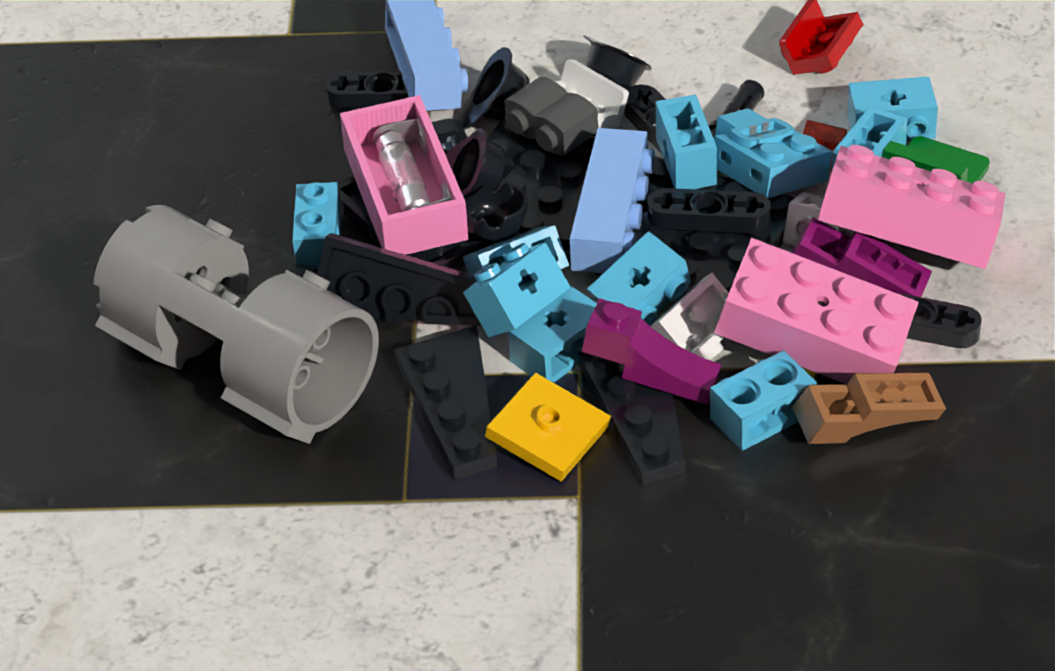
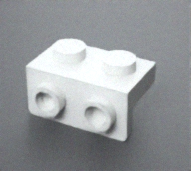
(601, 92)
(695, 317)

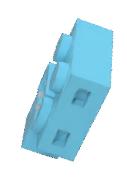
(768, 154)

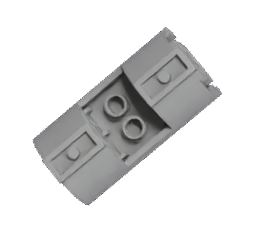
(287, 347)

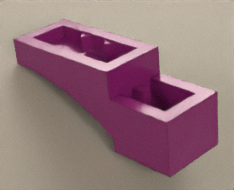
(862, 258)
(647, 356)

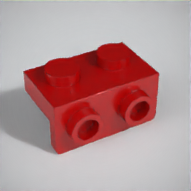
(818, 41)

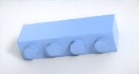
(425, 53)
(611, 199)

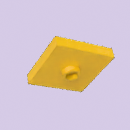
(548, 426)

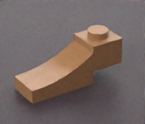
(866, 404)

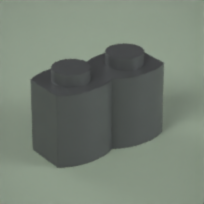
(551, 116)

